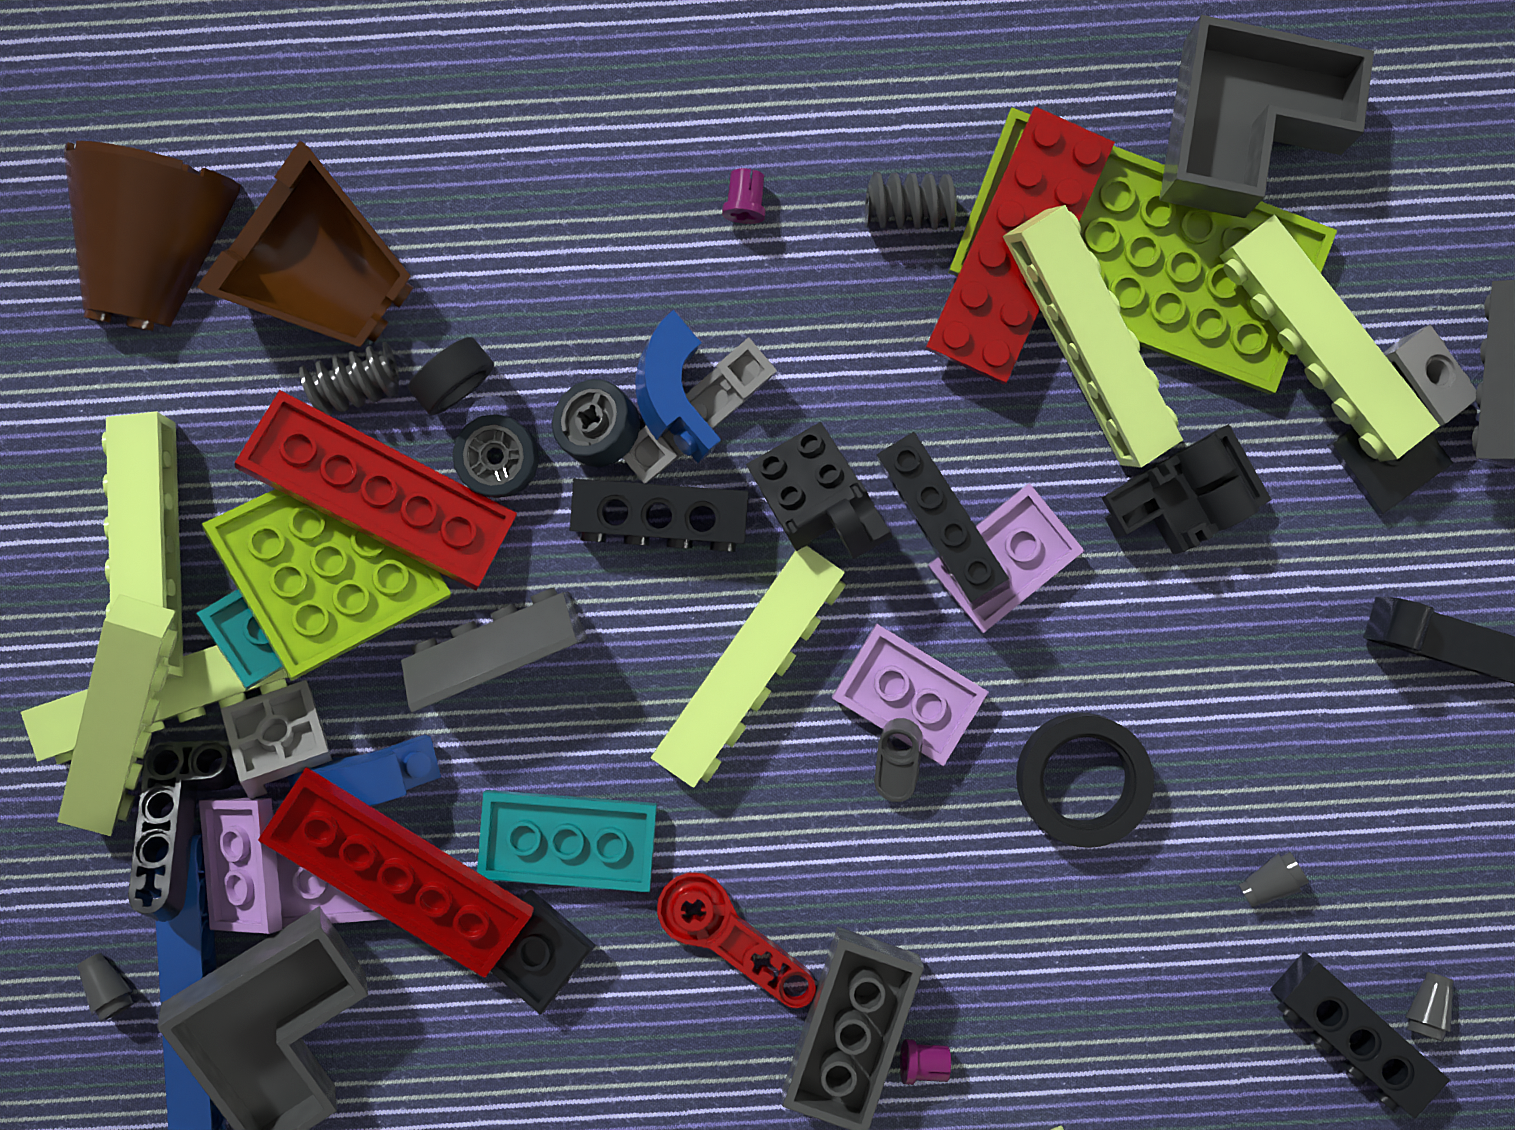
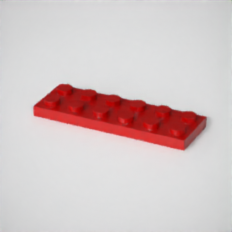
(990, 300)
(375, 490)
(395, 873)

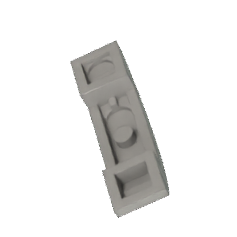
(713, 398)

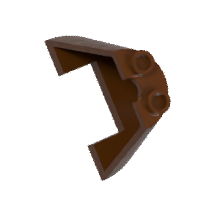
(141, 229)
(311, 258)

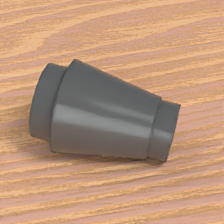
(1274, 880)
(104, 988)
(1432, 1007)

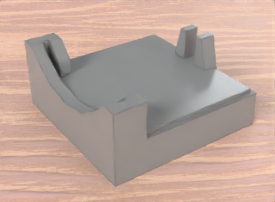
(275, 736)

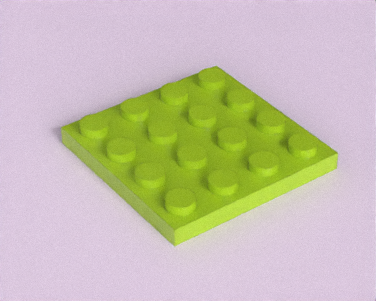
(316, 580)

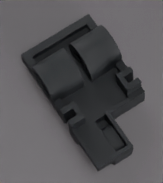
(817, 491)
(1190, 493)

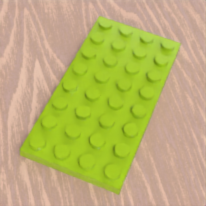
(1168, 264)

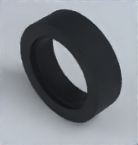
(1125, 813)

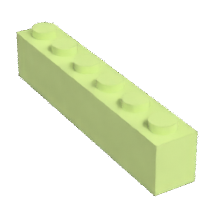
(1094, 336)
(1328, 341)
(144, 516)
(748, 665)
(205, 681)
(116, 714)

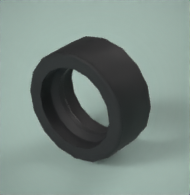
(451, 375)

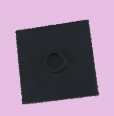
(1392, 480)
(542, 955)

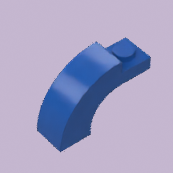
(661, 389)
(382, 773)

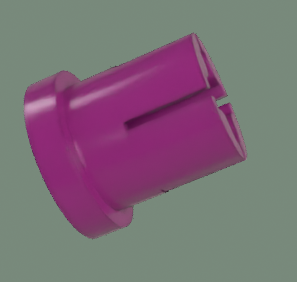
(745, 197)
(924, 1062)

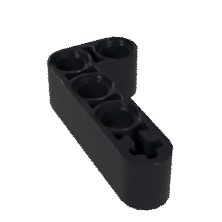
(1441, 638)
(175, 828)

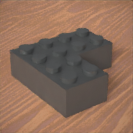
(1251, 88)
(247, 1021)

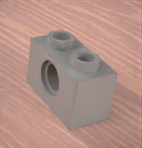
(1432, 373)

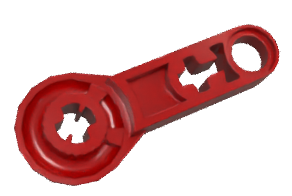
(727, 934)

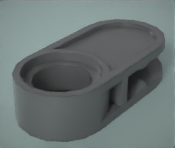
(895, 767)

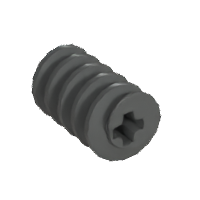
(911, 200)
(351, 382)

